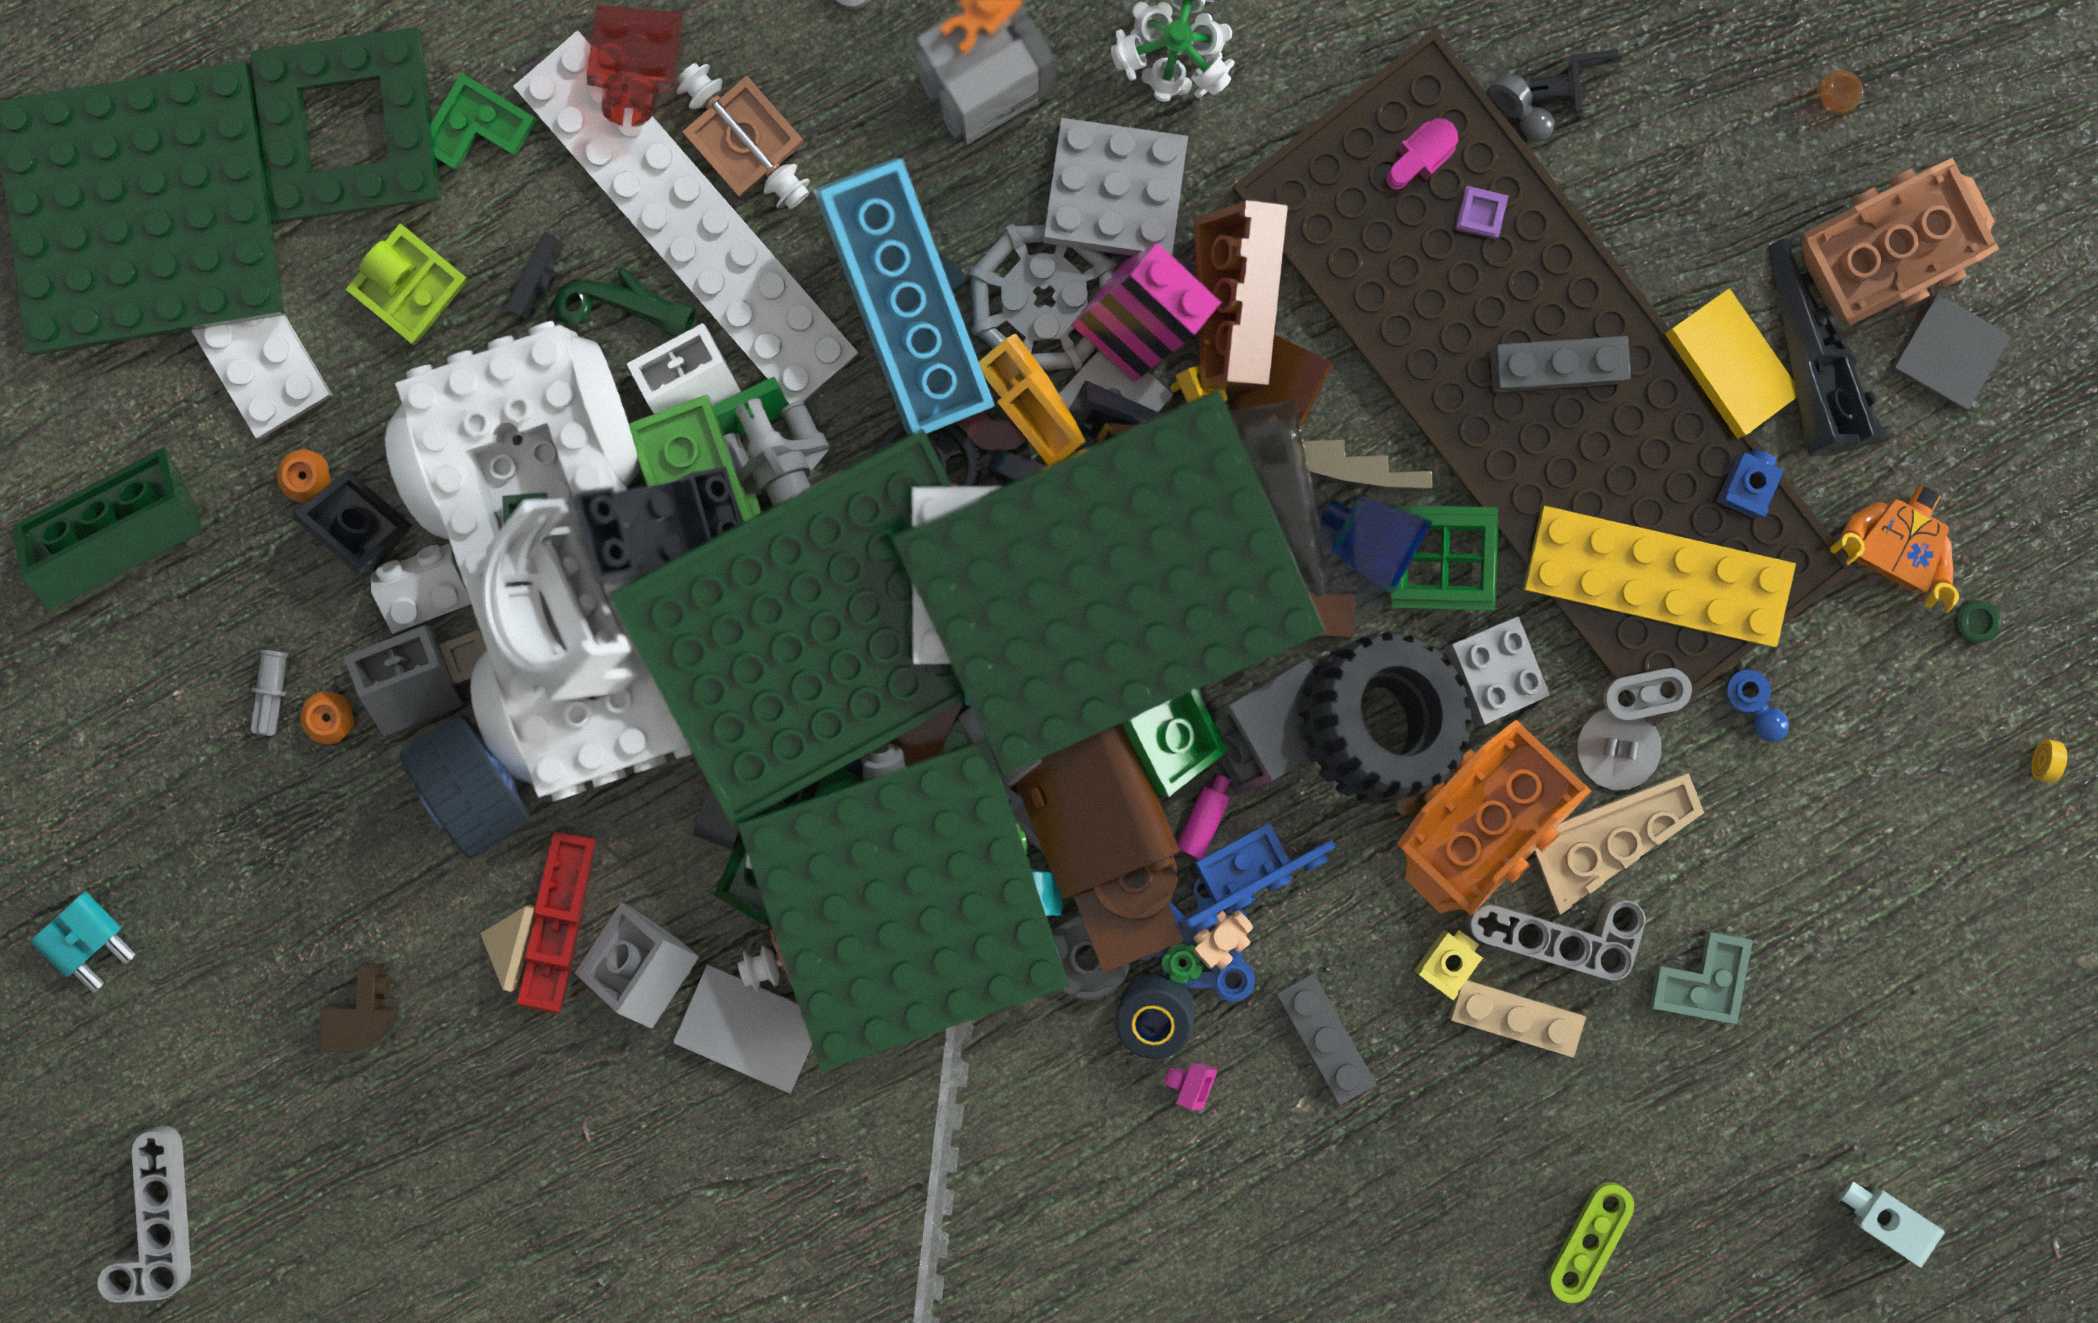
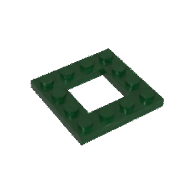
(279, 84)

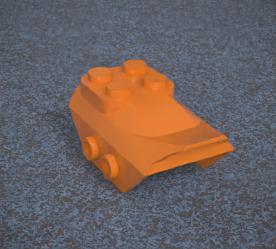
(1488, 820)

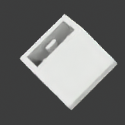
(683, 371)

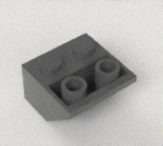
(404, 680)

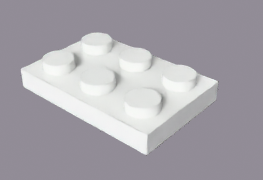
(264, 371)

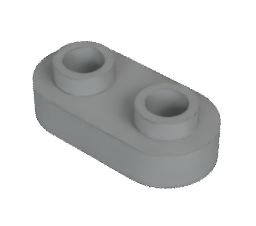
(1646, 694)

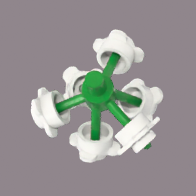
(1177, 37)

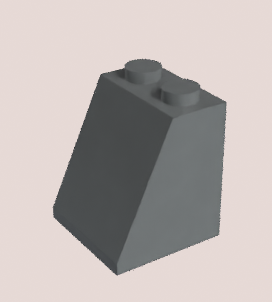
(1264, 730)

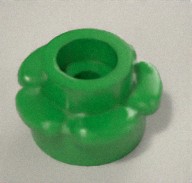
(1179, 974)

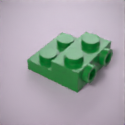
(1175, 741)

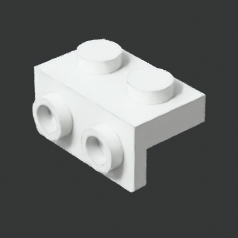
(419, 587)

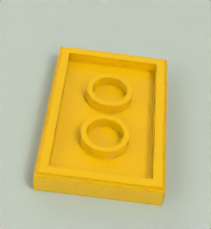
(1733, 363)

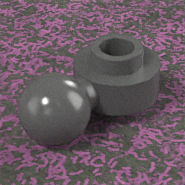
(1513, 99)

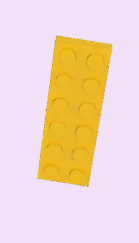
(1659, 576)

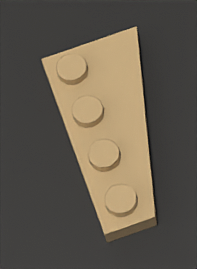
(1614, 837)

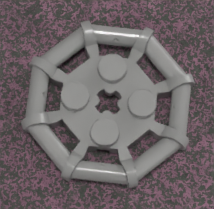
(1018, 297)

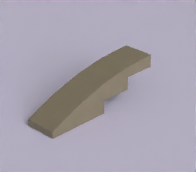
(1329, 462)

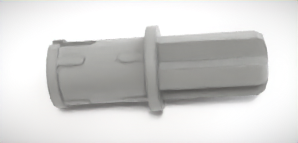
(268, 692)

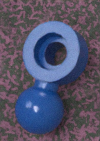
(1769, 723)

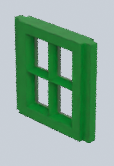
(1454, 597)

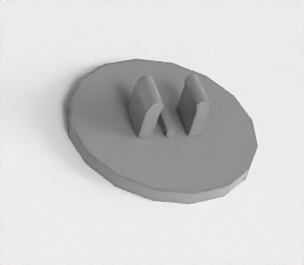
(1618, 751)

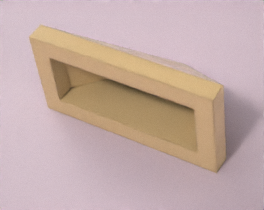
(508, 945)

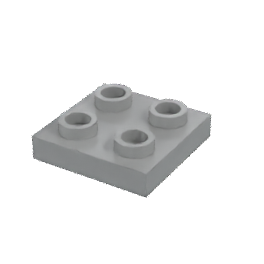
(1497, 671)

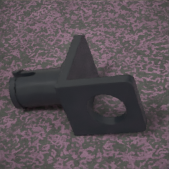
(1568, 85)

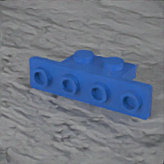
(1246, 867)

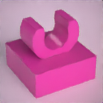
(1194, 1084)

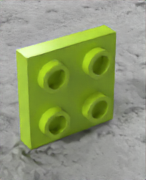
(406, 283)

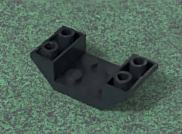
(651, 525)

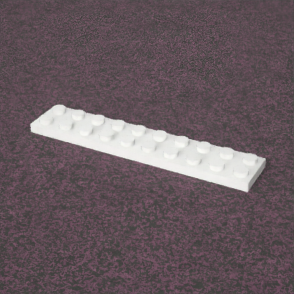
(690, 227)

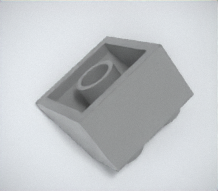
(636, 966)

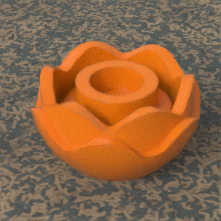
(316, 475)
(340, 714)

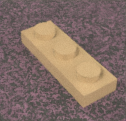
(1518, 1018)

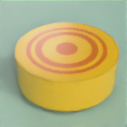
(2049, 761)

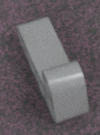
(1552, 933)
(150, 1212)

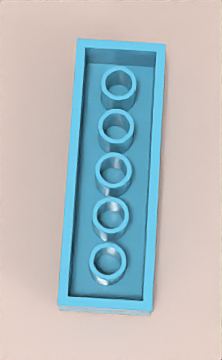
(904, 297)

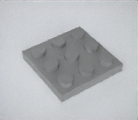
(1115, 188)

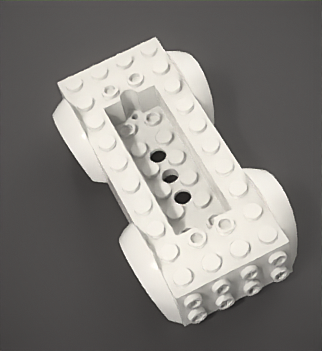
(516, 423)

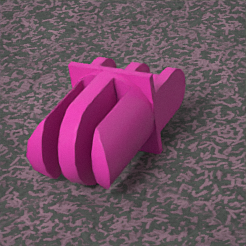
(1423, 152)

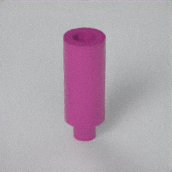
(1204, 817)

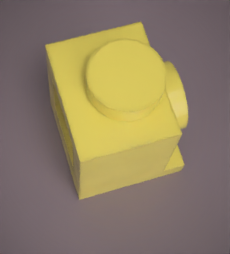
(1434, 967)

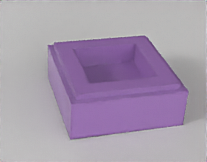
(1481, 212)

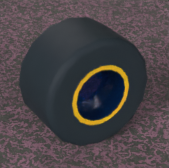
(1149, 1031)

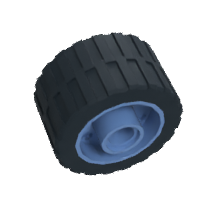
(465, 787)

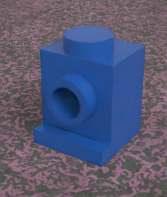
(1738, 492)

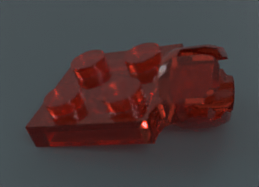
(633, 59)

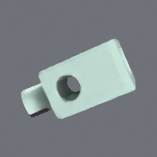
(1904, 1232)

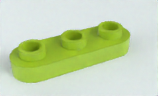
(1590, 1262)

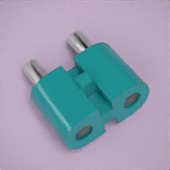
(77, 936)

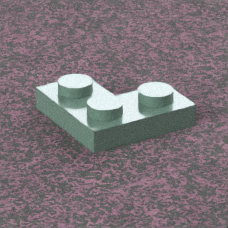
(1712, 992)

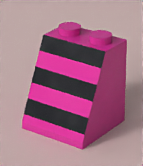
(1145, 311)

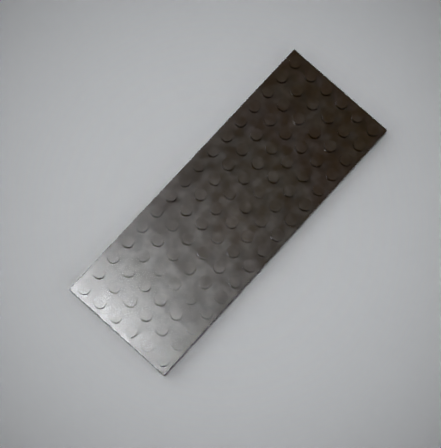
(1437, 300)

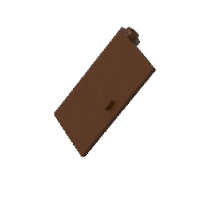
(1096, 812)

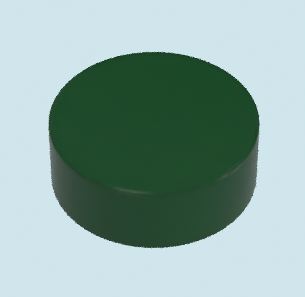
(1977, 621)

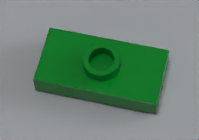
(767, 391)

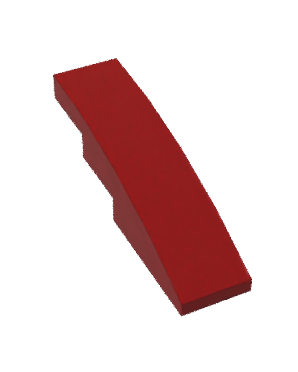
(556, 923)

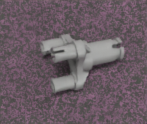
(776, 464)

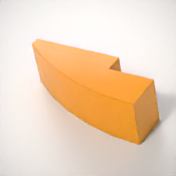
(1031, 400)

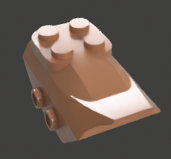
(1899, 242)

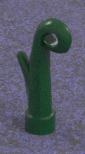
(635, 299)

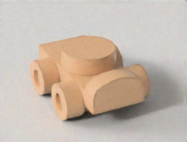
(1228, 934)

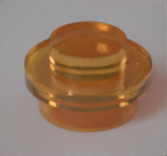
(1840, 91)

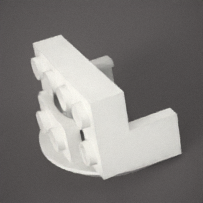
(556, 565)

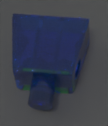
(1376, 539)

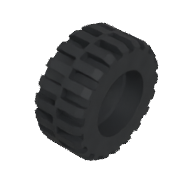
(1430, 702)

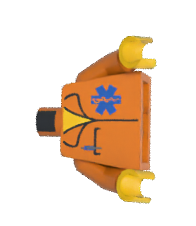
(1904, 545)

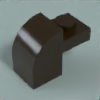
(359, 1024)

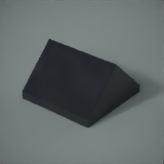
(353, 523)

